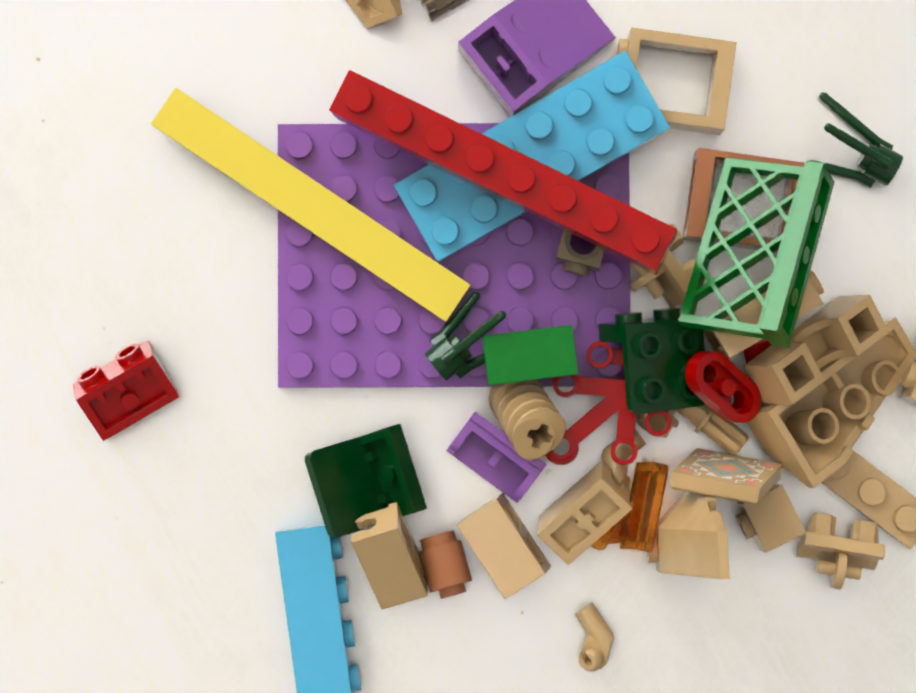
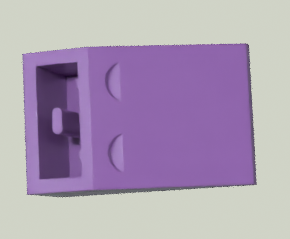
(533, 47)

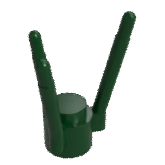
(876, 158)
(450, 354)

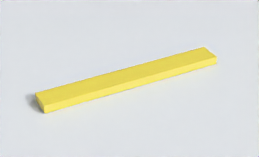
(310, 205)

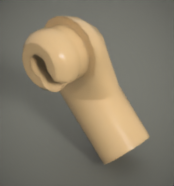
(623, 452)
(598, 639)

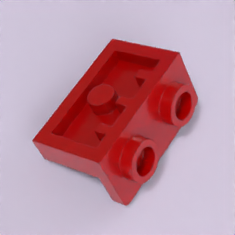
(124, 389)

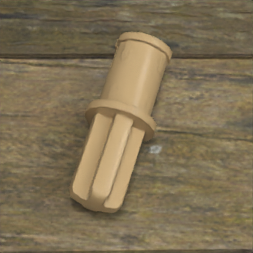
(722, 432)

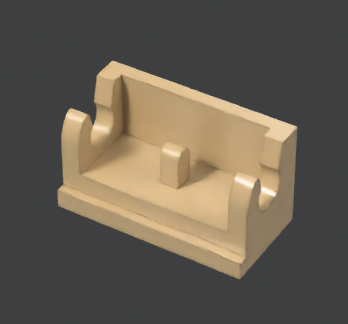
(584, 513)
(504, 546)
(389, 557)

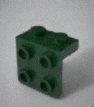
(655, 359)
(363, 478)

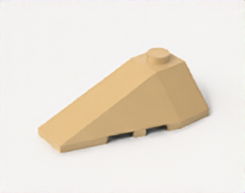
(823, 426)
(692, 539)

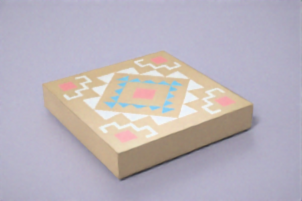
(726, 476)

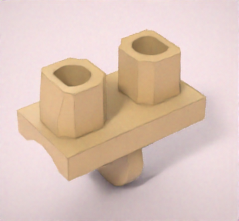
(671, 279)
(840, 555)

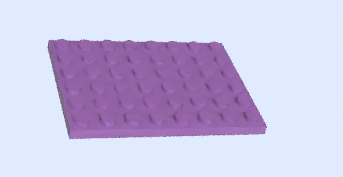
(359, 332)

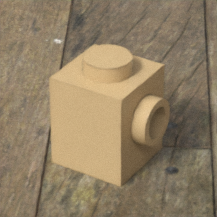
(771, 520)

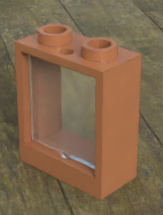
(700, 194)

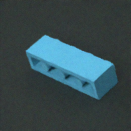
(315, 611)

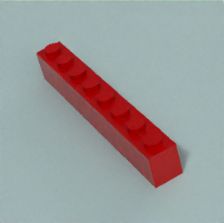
(503, 172)

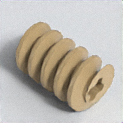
(527, 418)

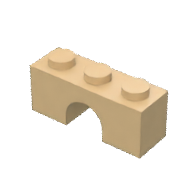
(836, 331)

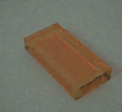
(647, 500)

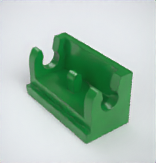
(530, 355)

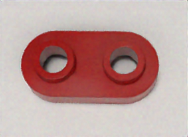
(720, 383)

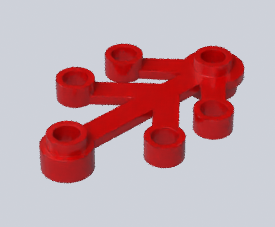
(615, 400)

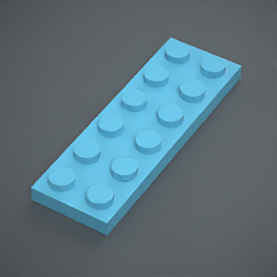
(568, 130)

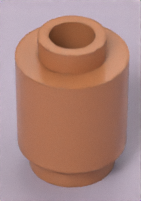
(444, 564)

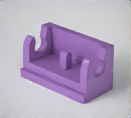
(493, 457)

